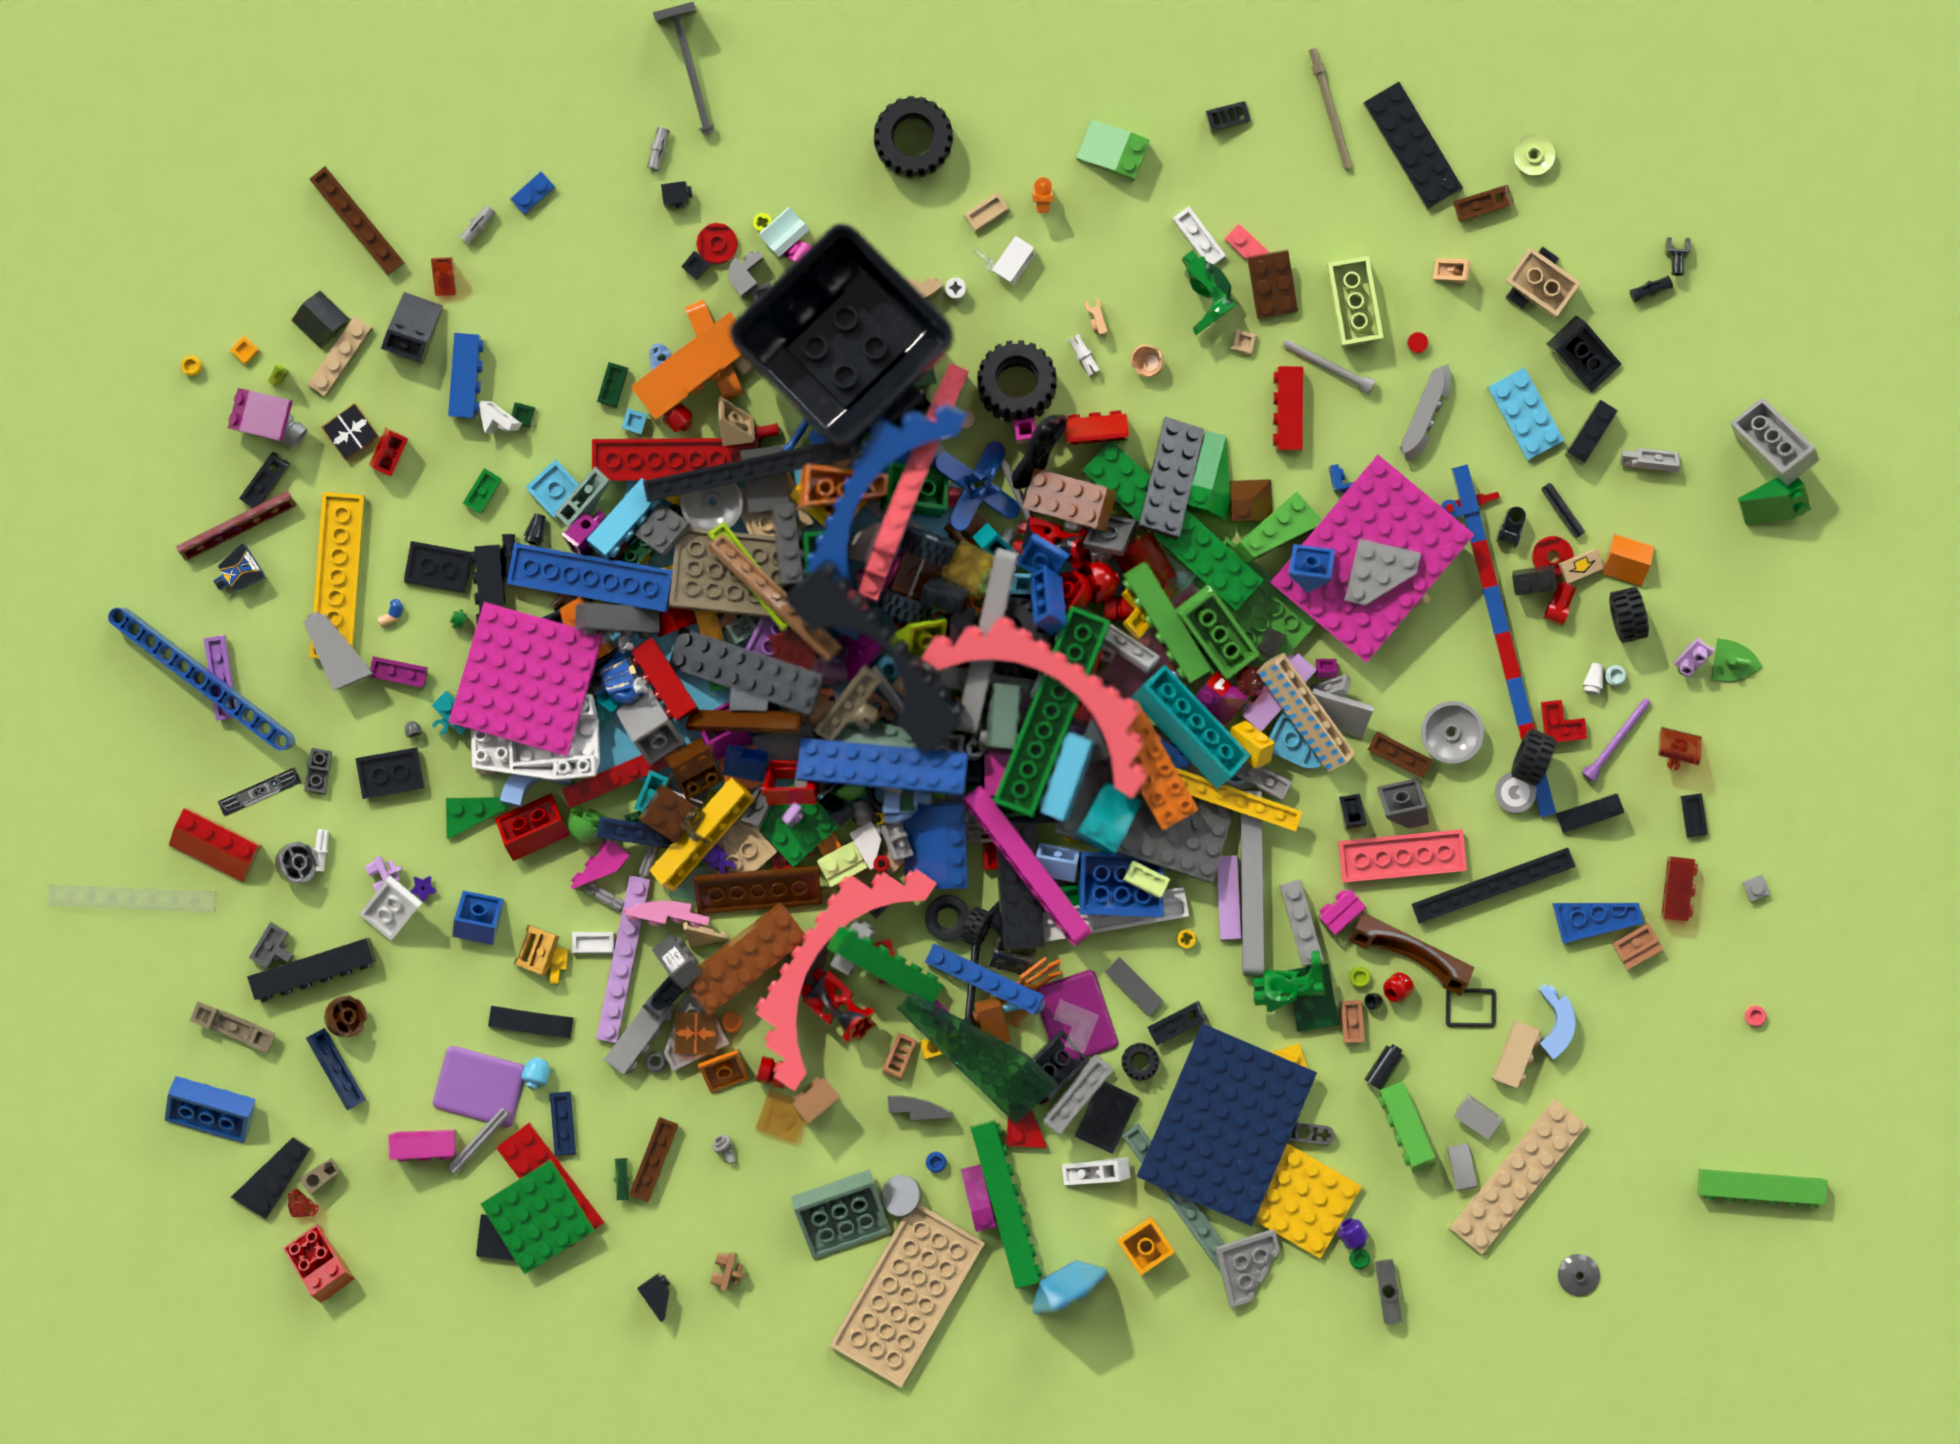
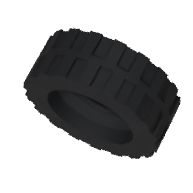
(933, 910)

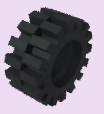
(976, 926)
(1140, 1048)

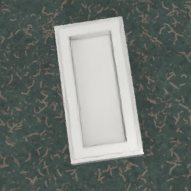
(592, 942)

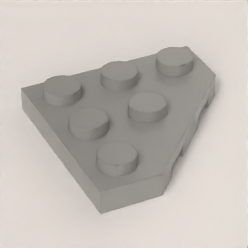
(1378, 570)
(690, 1004)
(1246, 1264)

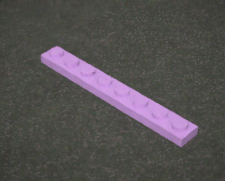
(622, 963)

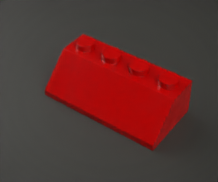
(214, 844)

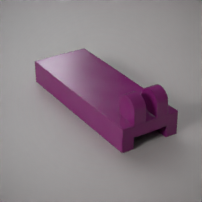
(399, 672)

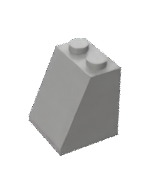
(649, 727)

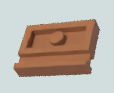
(1637, 946)

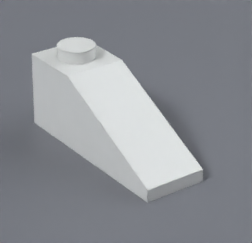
(1096, 1171)

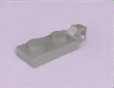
(1651, 459)

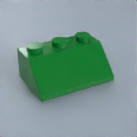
(931, 497)

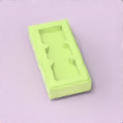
(1146, 879)

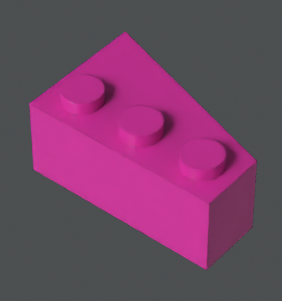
(422, 1145)

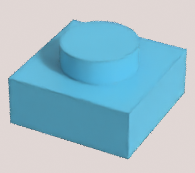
(634, 421)

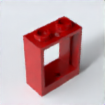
(785, 796)

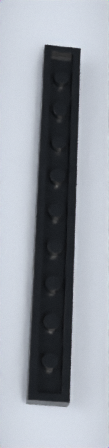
(743, 470)

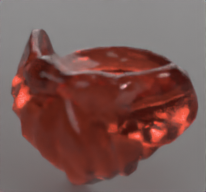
(300, 1205)

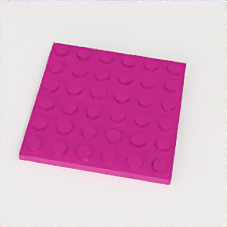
(525, 679)

